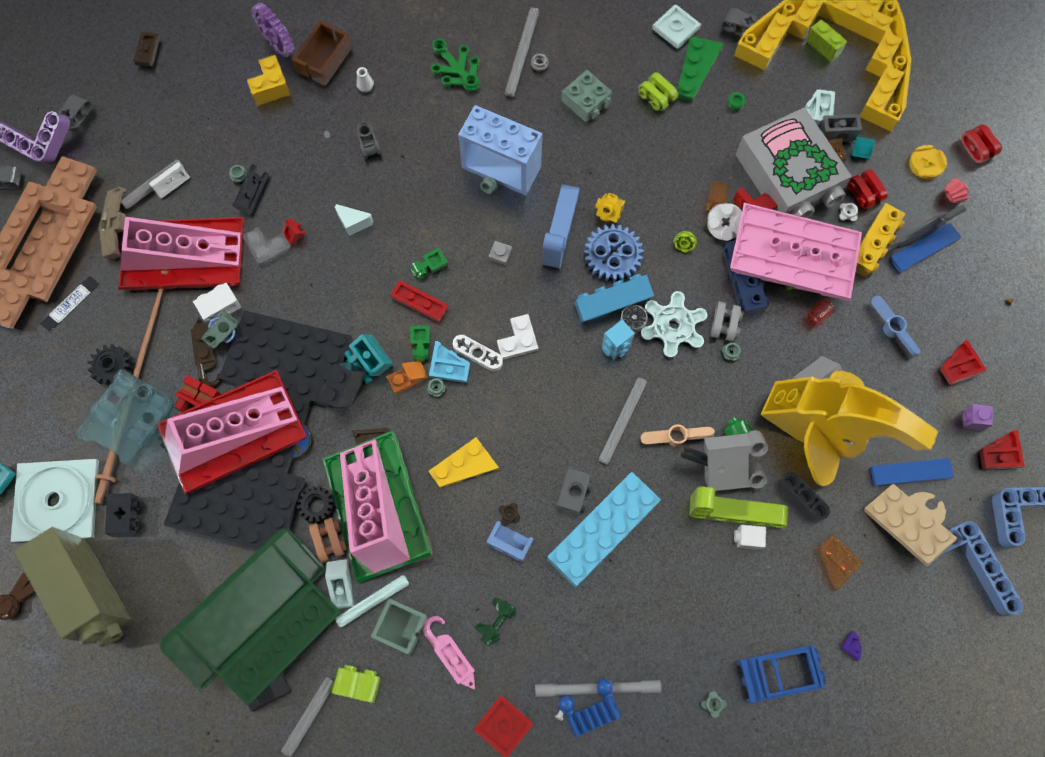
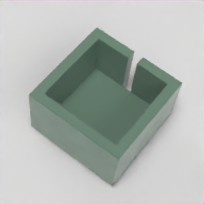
(399, 626)

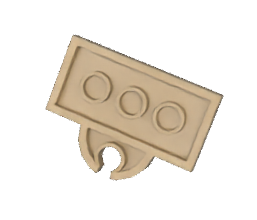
(912, 522)

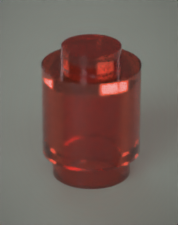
(820, 312)

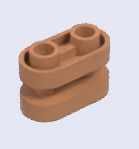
(337, 545)

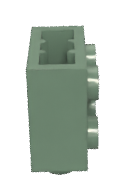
(586, 96)

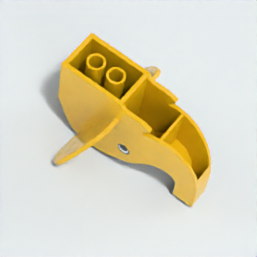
(839, 418)

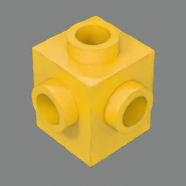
(609, 207)

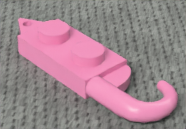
(450, 654)

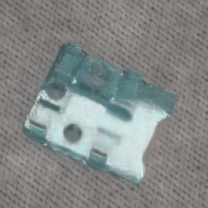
(122, 424)

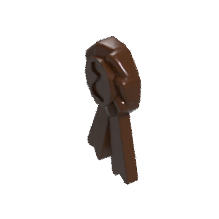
(10, 603)

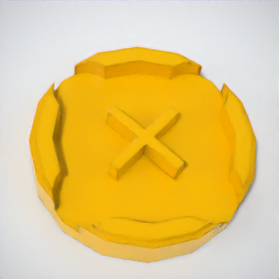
(927, 162)

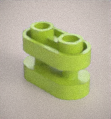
(658, 91)

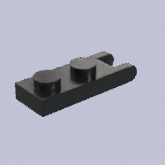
(250, 191)

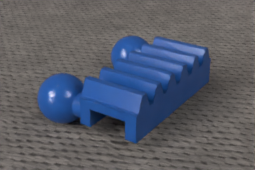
(593, 715)

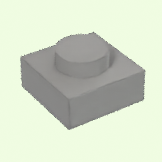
(500, 253)

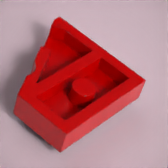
(962, 364)
(1003, 453)

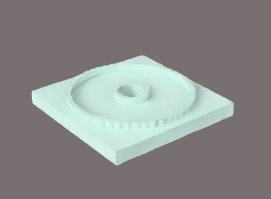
(76, 508)

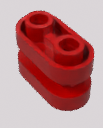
(981, 143)
(867, 189)

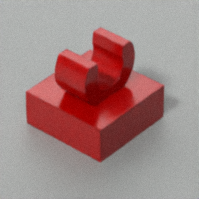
(292, 232)

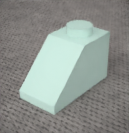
(339, 583)

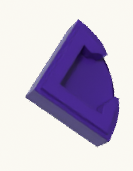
(852, 646)

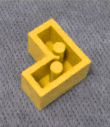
(271, 84)

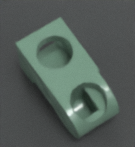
(220, 329)

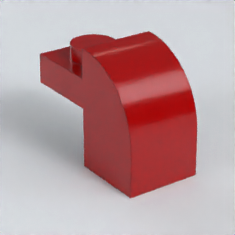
(762, 201)

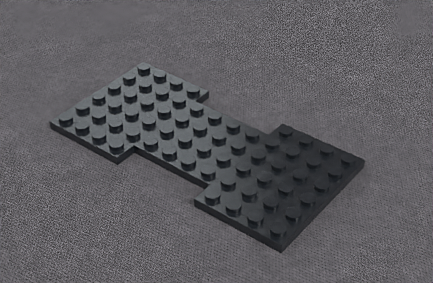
(262, 496)

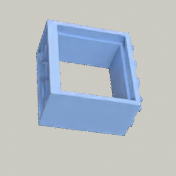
(500, 149)

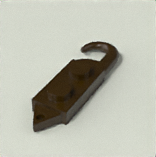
(203, 353)

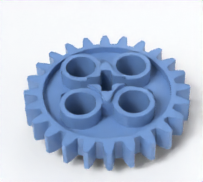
(625, 263)

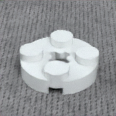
(715, 221)

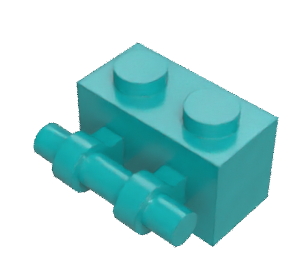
(370, 355)

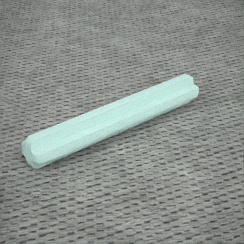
(372, 601)

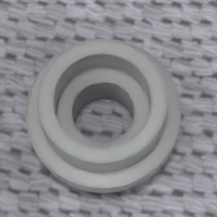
(539, 58)

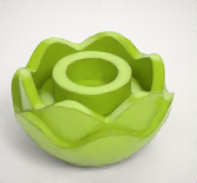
(685, 241)

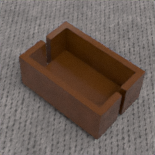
(321, 53)

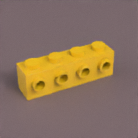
(876, 239)

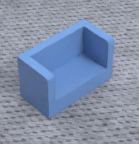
(509, 542)

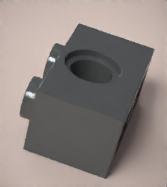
(841, 126)
(577, 480)

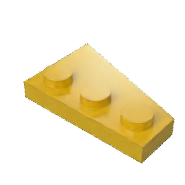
(463, 464)

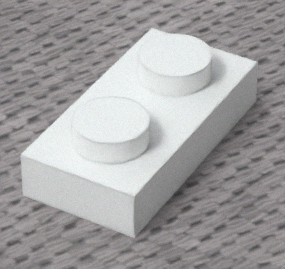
(169, 180)

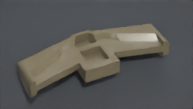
(111, 223)

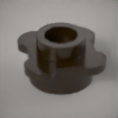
(509, 508)

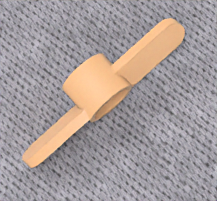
(664, 435)

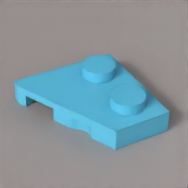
(448, 365)

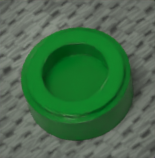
(736, 101)

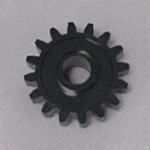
(103, 358)

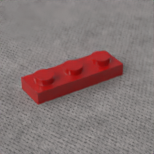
(419, 301)

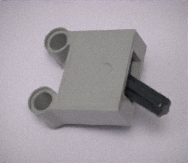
(728, 460)

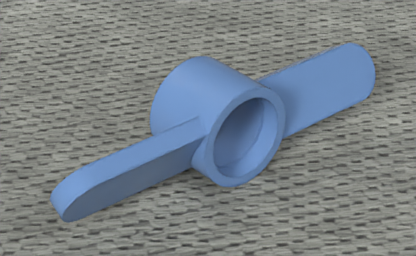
(888, 316)

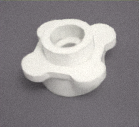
(850, 207)

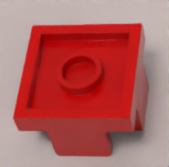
(503, 726)

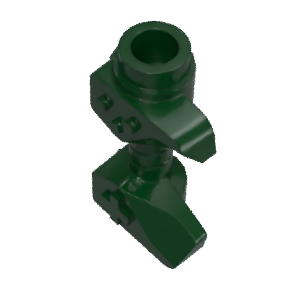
(490, 632)

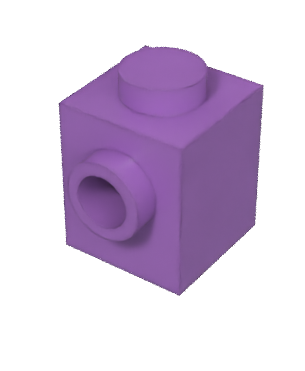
(978, 417)

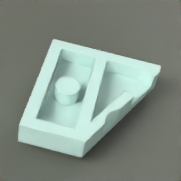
(821, 105)

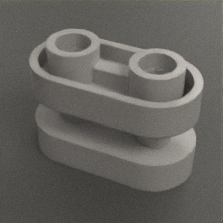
(734, 315)

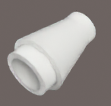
(364, 81)

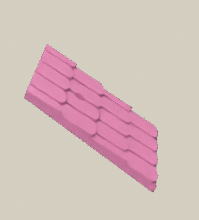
(796, 252)

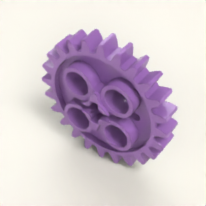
(273, 29)

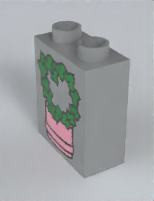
(794, 164)

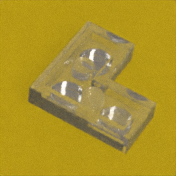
(264, 250)

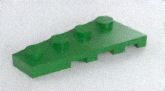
(697, 64)

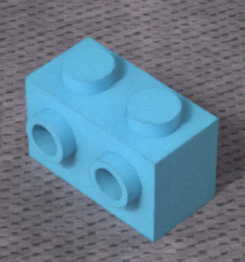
(617, 340)

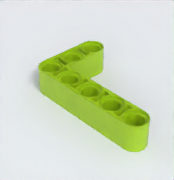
(707, 506)

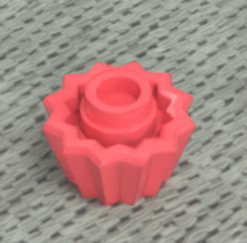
(956, 191)

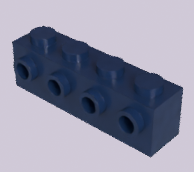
(747, 288)

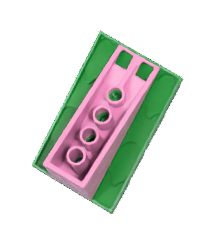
(376, 507)

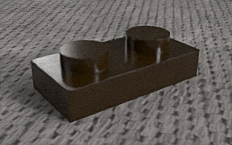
(146, 49)

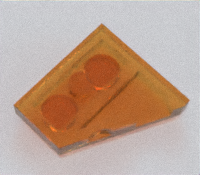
(838, 561)

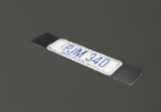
(69, 303)

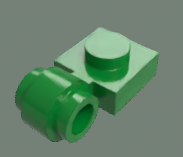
(433, 260)
(420, 337)

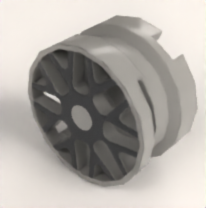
(634, 317)

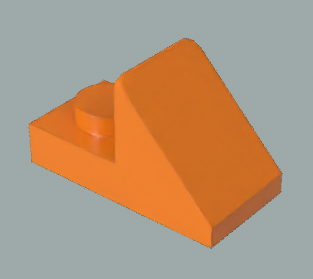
(408, 376)

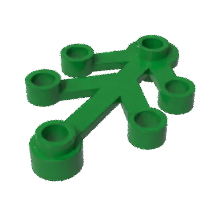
(457, 67)

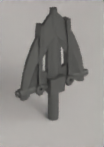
(932, 225)

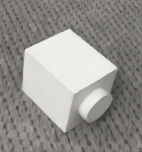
(750, 537)

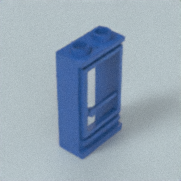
(755, 678)

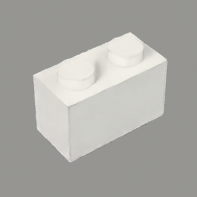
(216, 301)

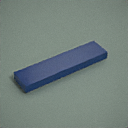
(925, 247)
(911, 472)

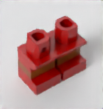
(194, 394)

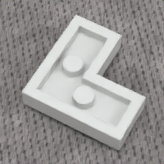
(522, 341)

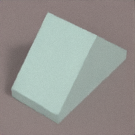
(353, 219)

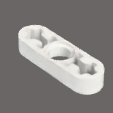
(475, 345)

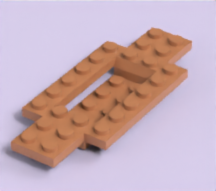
(49, 242)

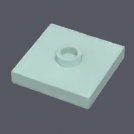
(676, 26)

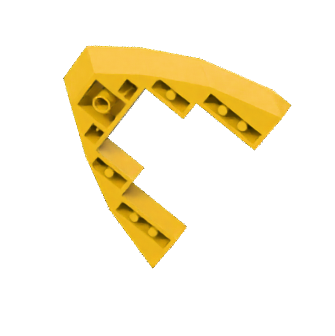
(872, 19)

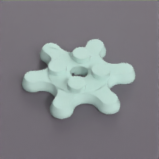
(674, 312)

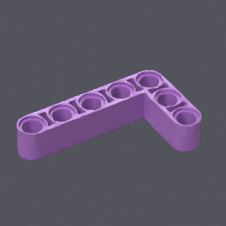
(47, 142)

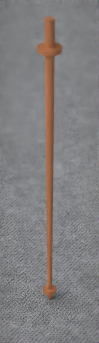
(105, 476)

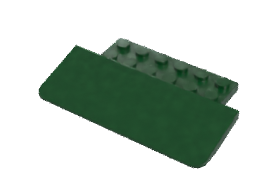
(254, 620)

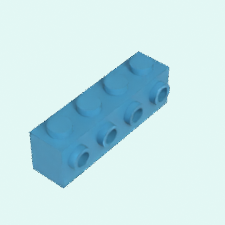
(613, 298)

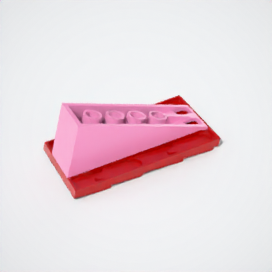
(191, 250)
(231, 432)

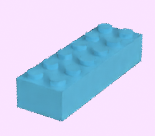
(603, 529)

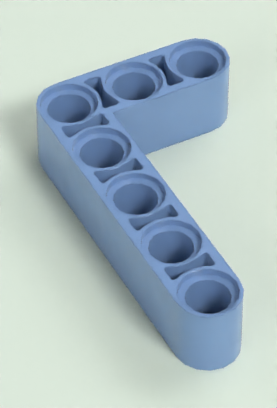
(556, 239)
(1013, 510)
(978, 564)

